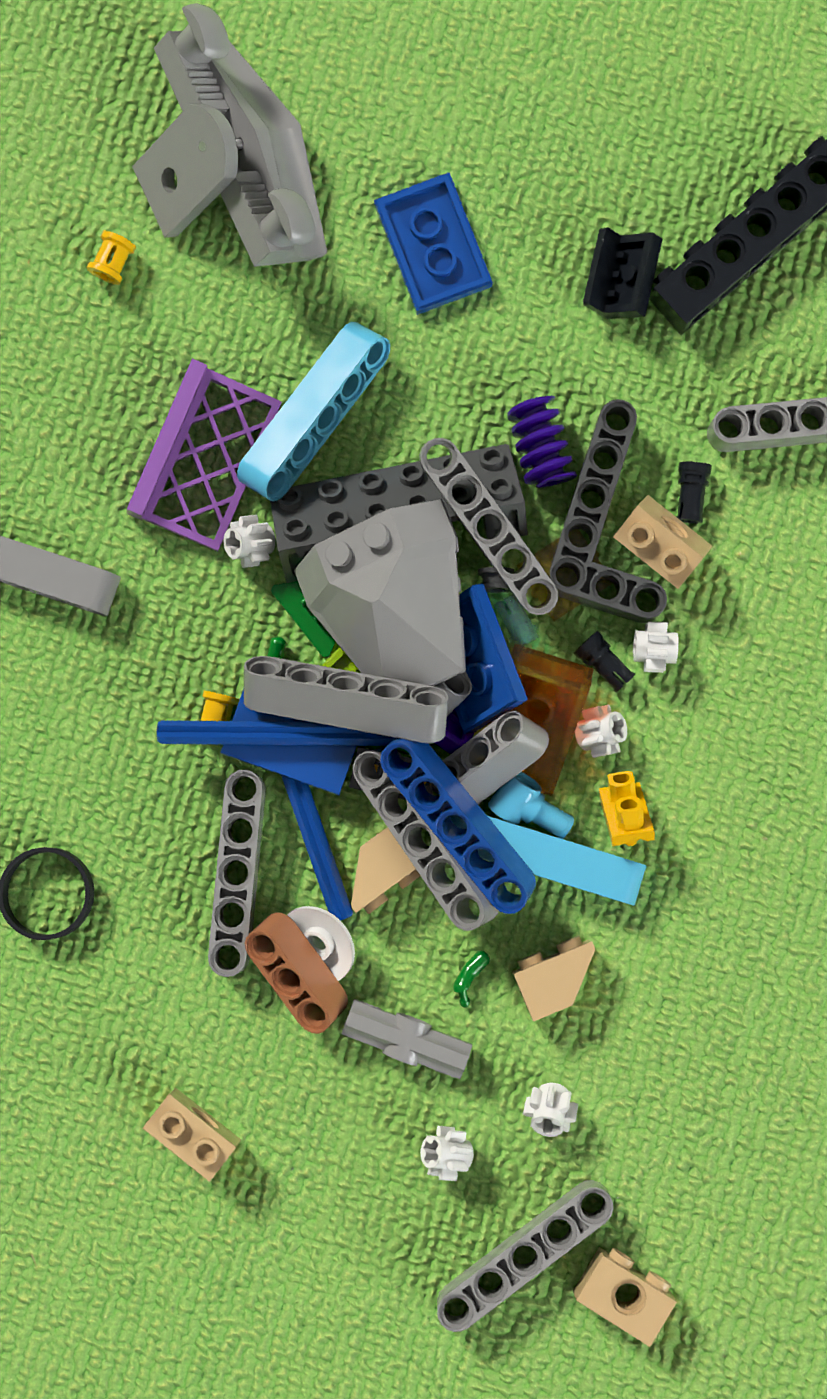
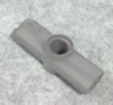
(407, 1039)

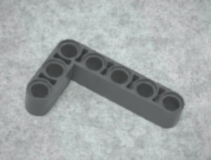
(592, 522)

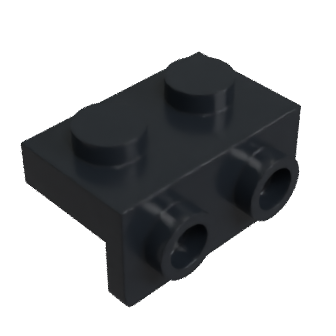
(622, 274)

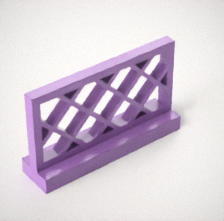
(169, 444)

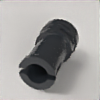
(692, 490)
(596, 653)

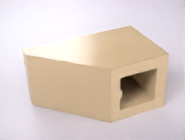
(379, 868)
(553, 981)

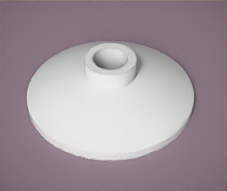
(336, 944)

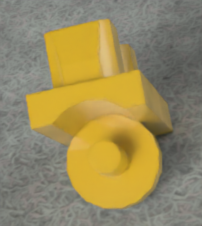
(625, 810)

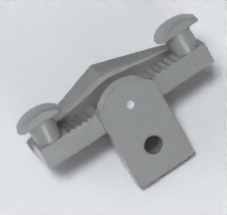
(230, 143)

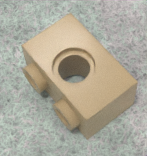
(662, 541)
(192, 1134)
(638, 1317)

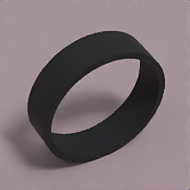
(4, 885)

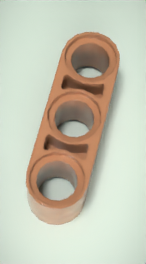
(296, 972)

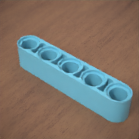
(313, 411)
(570, 862)

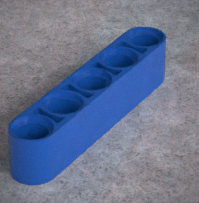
(461, 843)

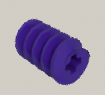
(539, 442)

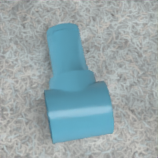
(522, 801)

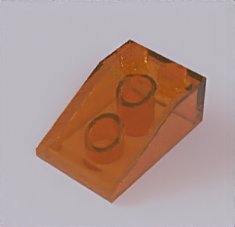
(555, 702)

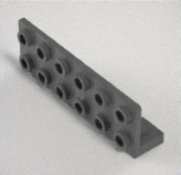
(329, 506)

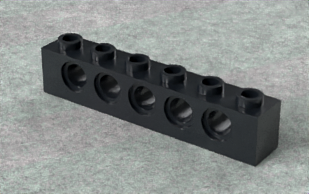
(686, 305)

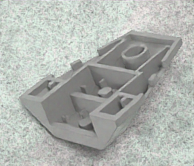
(391, 593)

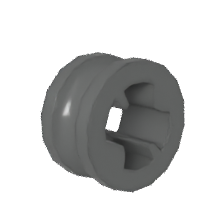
(492, 580)

